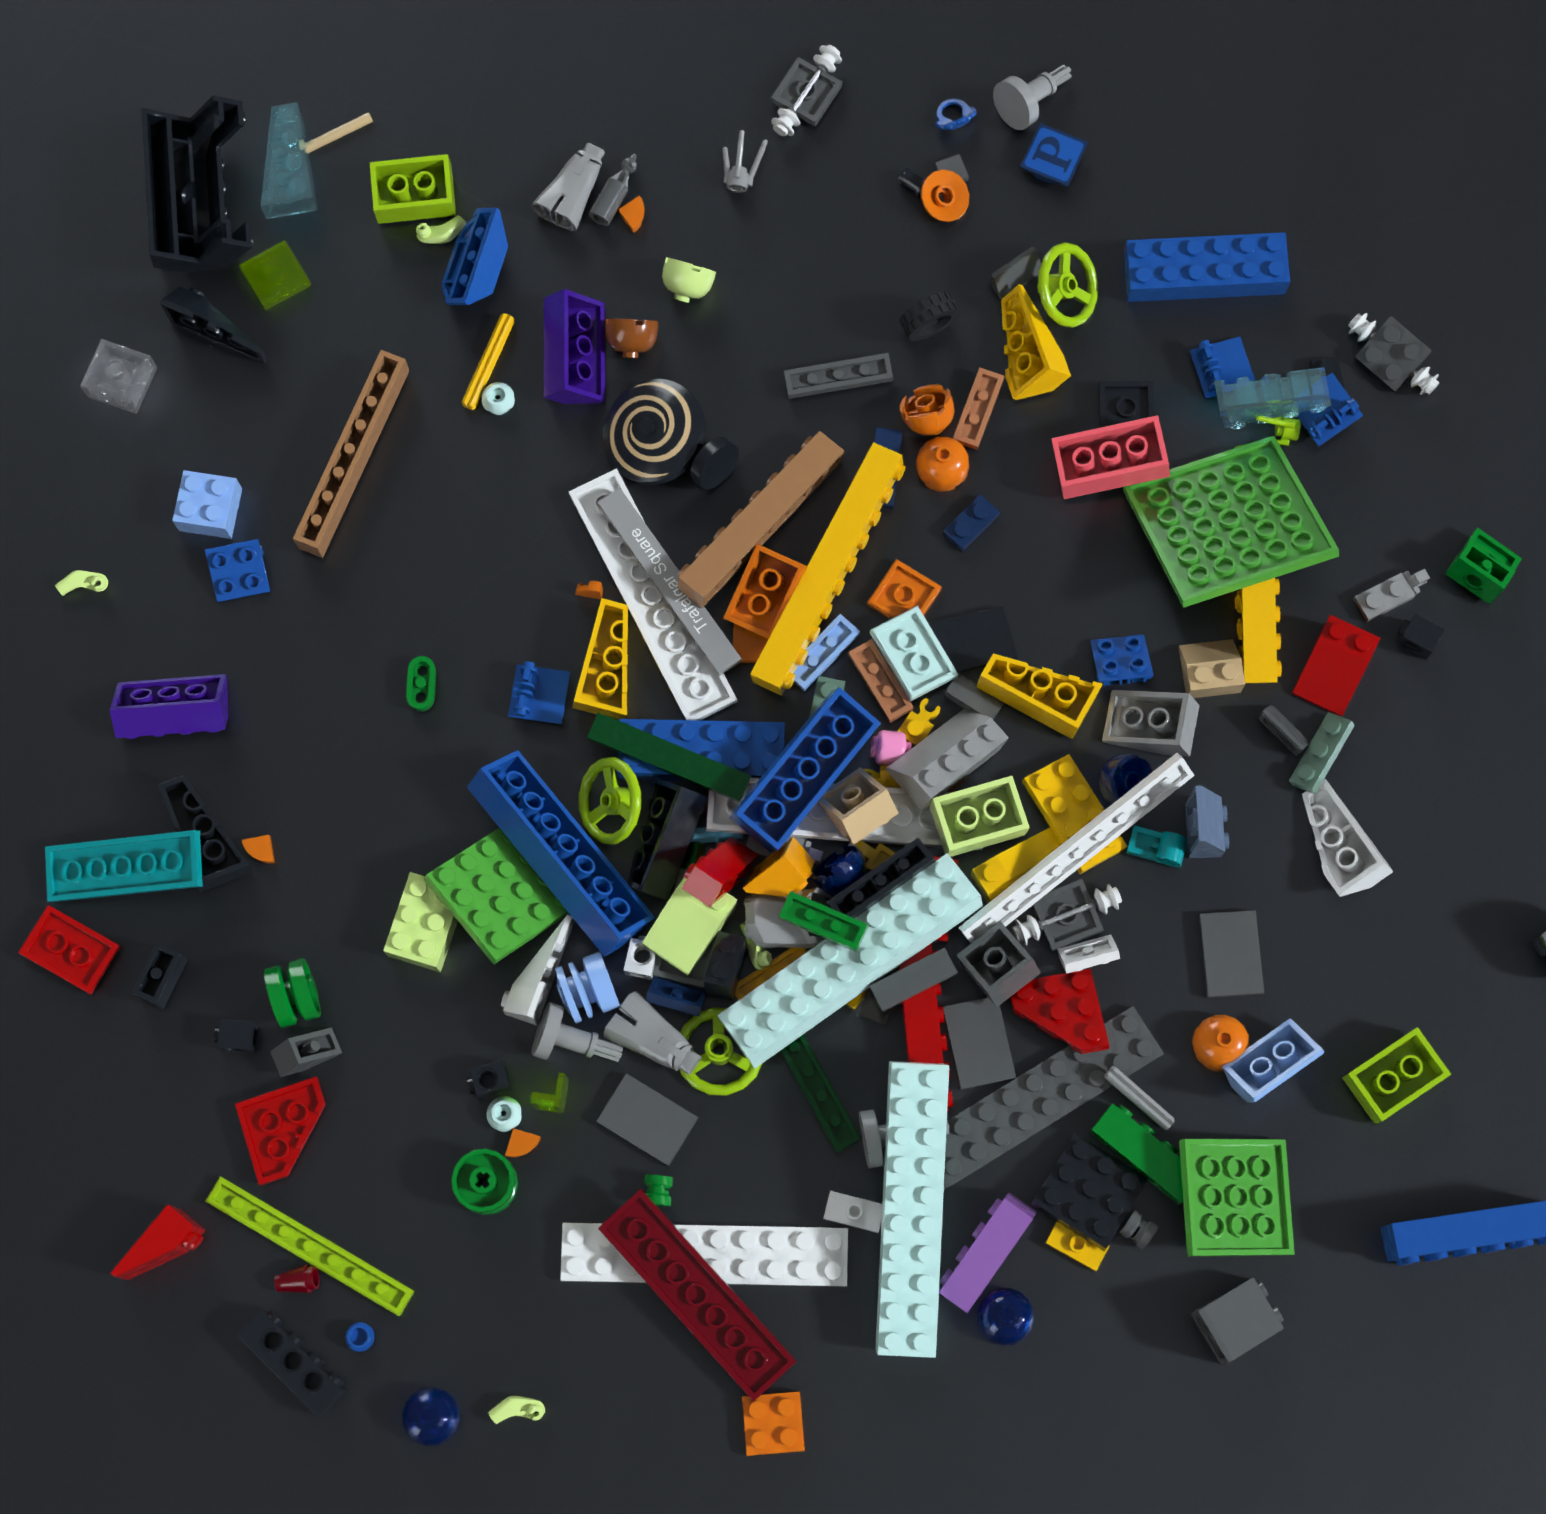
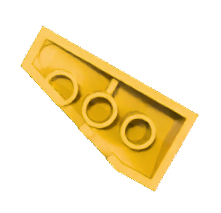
(1033, 355)
(1007, 867)

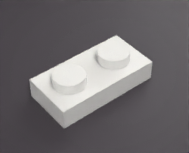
(1088, 954)

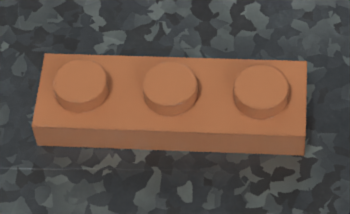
(978, 408)
(880, 680)

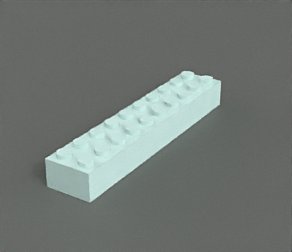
(835, 975)
(912, 1209)

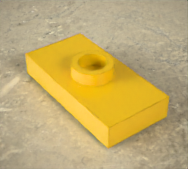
(1075, 1247)

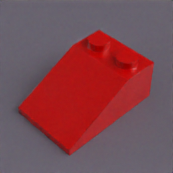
(1335, 665)
(164, 1240)

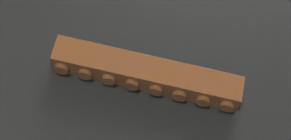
(351, 454)
(760, 519)

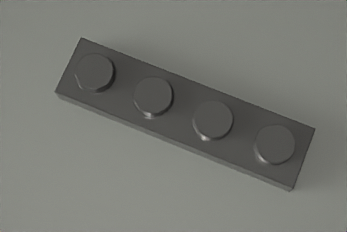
(838, 375)

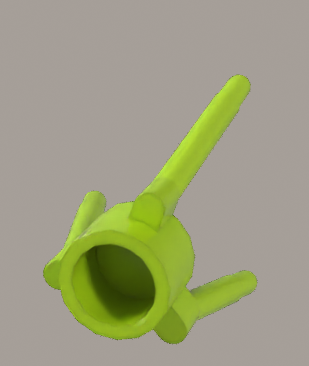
(1285, 428)

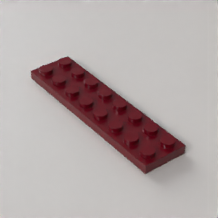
(697, 1294)

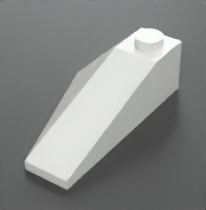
(1345, 850)
(532, 987)

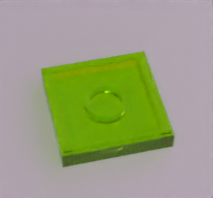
(275, 275)

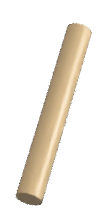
(339, 132)

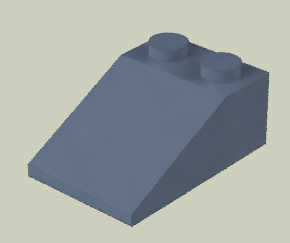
(1205, 824)

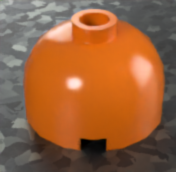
(928, 409)
(942, 463)
(1219, 1041)

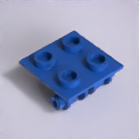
(1220, 361)
(1333, 419)
(237, 570)
(1121, 660)
(539, 693)

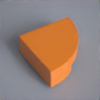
(633, 213)
(592, 590)
(260, 848)
(521, 1143)

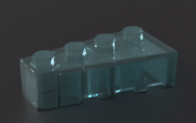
(287, 170)
(1272, 397)

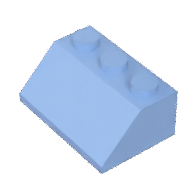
(1271, 1061)

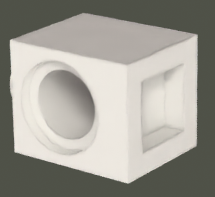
(637, 969)

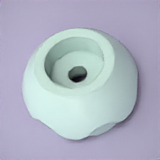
(501, 405)
(512, 1116)

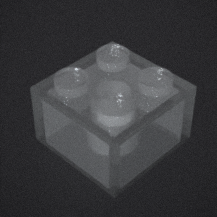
(118, 376)

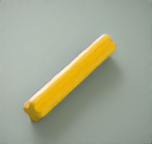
(488, 361)

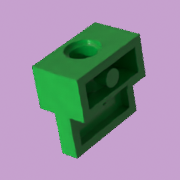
(1483, 566)

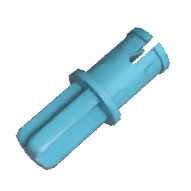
(704, 836)

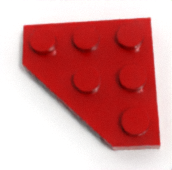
(1064, 1009)
(279, 1126)

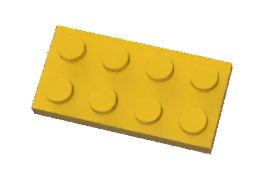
(1068, 804)

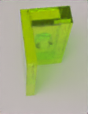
(552, 1102)

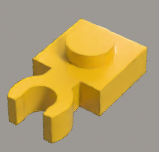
(918, 726)

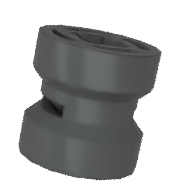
(1144, 1233)

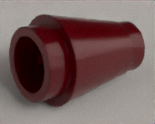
(299, 1280)

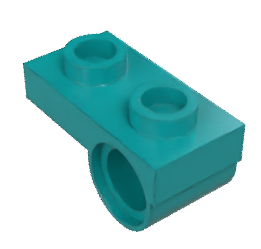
(1157, 846)

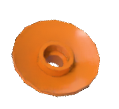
(954, 193)

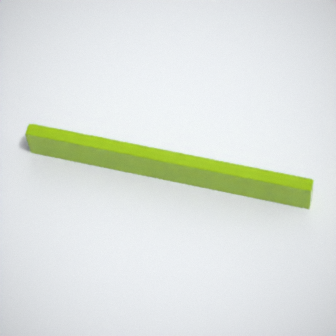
(310, 1246)

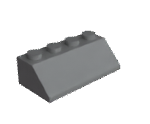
(947, 756)

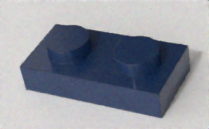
(971, 523)
(676, 996)

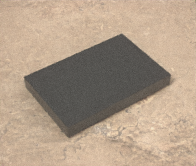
(1231, 954)
(979, 1043)
(647, 1119)

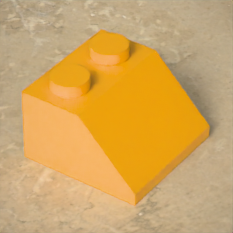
(781, 871)

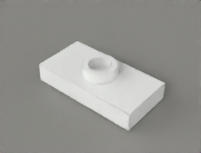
(853, 1212)

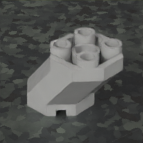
(770, 931)

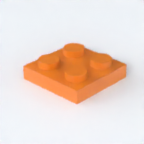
(773, 1423)

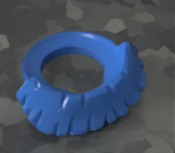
(947, 124)

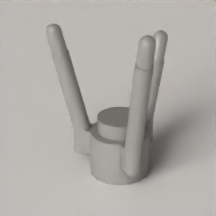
(737, 178)

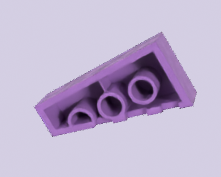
(987, 1252)

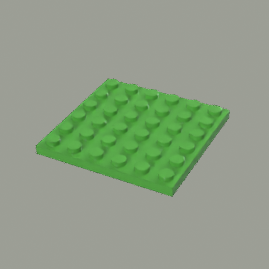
(1230, 521)

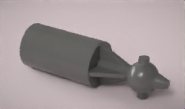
(613, 193)

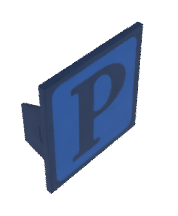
(1053, 155)

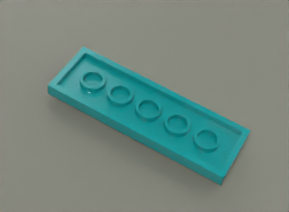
(123, 866)

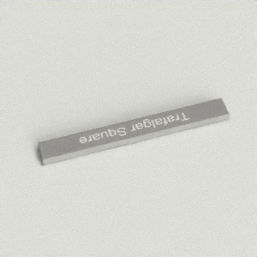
(664, 576)

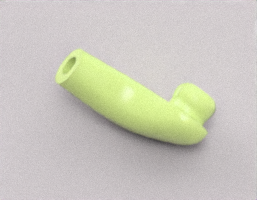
(441, 233)
(84, 579)
(759, 956)
(517, 1406)

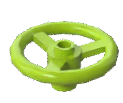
(1064, 284)
(613, 800)
(714, 1041)

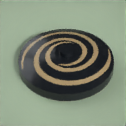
(654, 431)

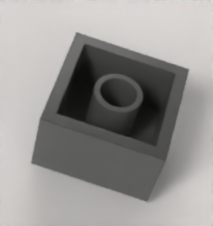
(998, 964)

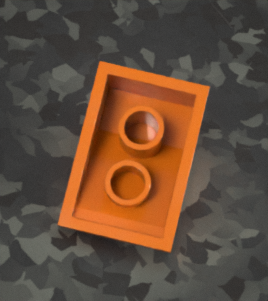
(764, 591)

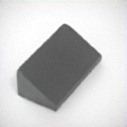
(1016, 272)
(965, 694)
(1284, 730)

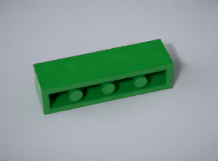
(1141, 1150)

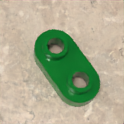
(421, 685)

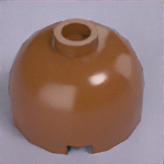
(631, 335)

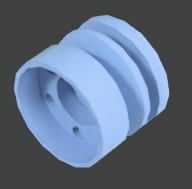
(587, 987)

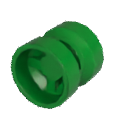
(658, 1189)

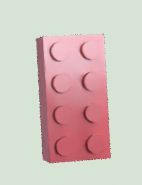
(1111, 457)

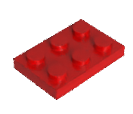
(69, 949)

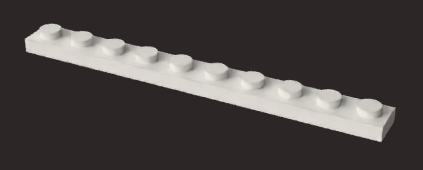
(1080, 847)

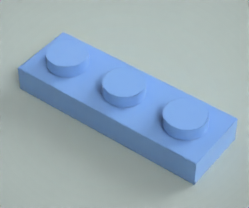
(825, 651)

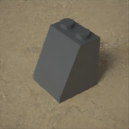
(1238, 1320)

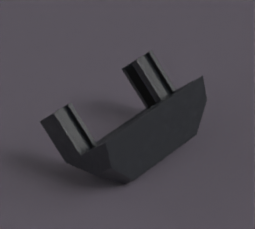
(188, 189)

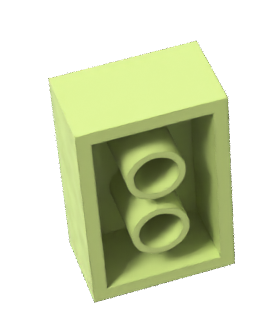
(979, 816)
(421, 927)

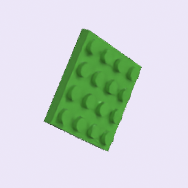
(496, 895)
(1236, 1197)

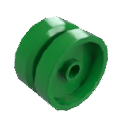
(292, 993)
(472, 1170)

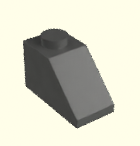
(305, 1051)

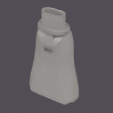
(568, 193)
(650, 1035)

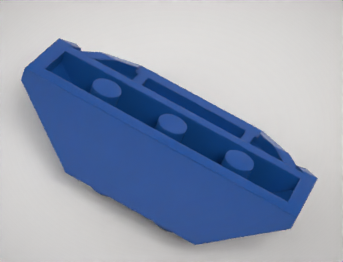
(476, 259)

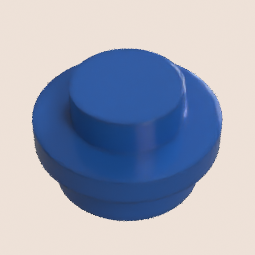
(359, 1337)

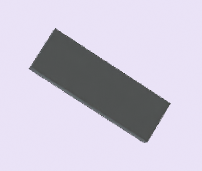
(913, 979)

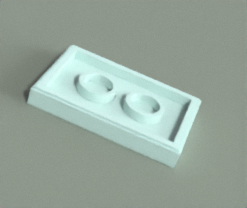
(913, 653)

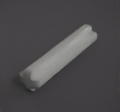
(1139, 1098)

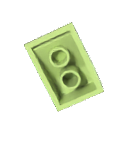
(687, 928)

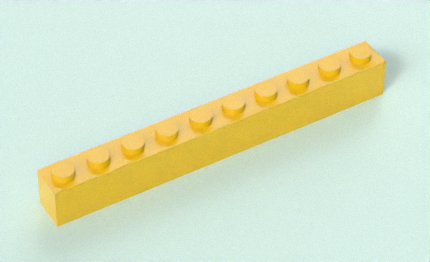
(827, 569)

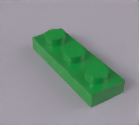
(823, 921)

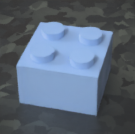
(207, 504)

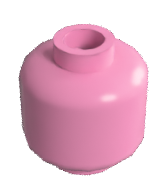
(888, 747)

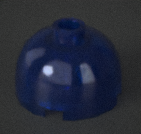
(1121, 775)
(840, 870)
(1005, 1316)
(431, 1416)

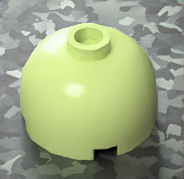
(686, 279)

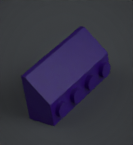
(574, 348)
(170, 706)

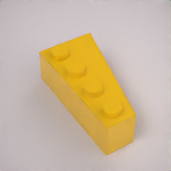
(1258, 631)
(604, 671)
(1040, 693)

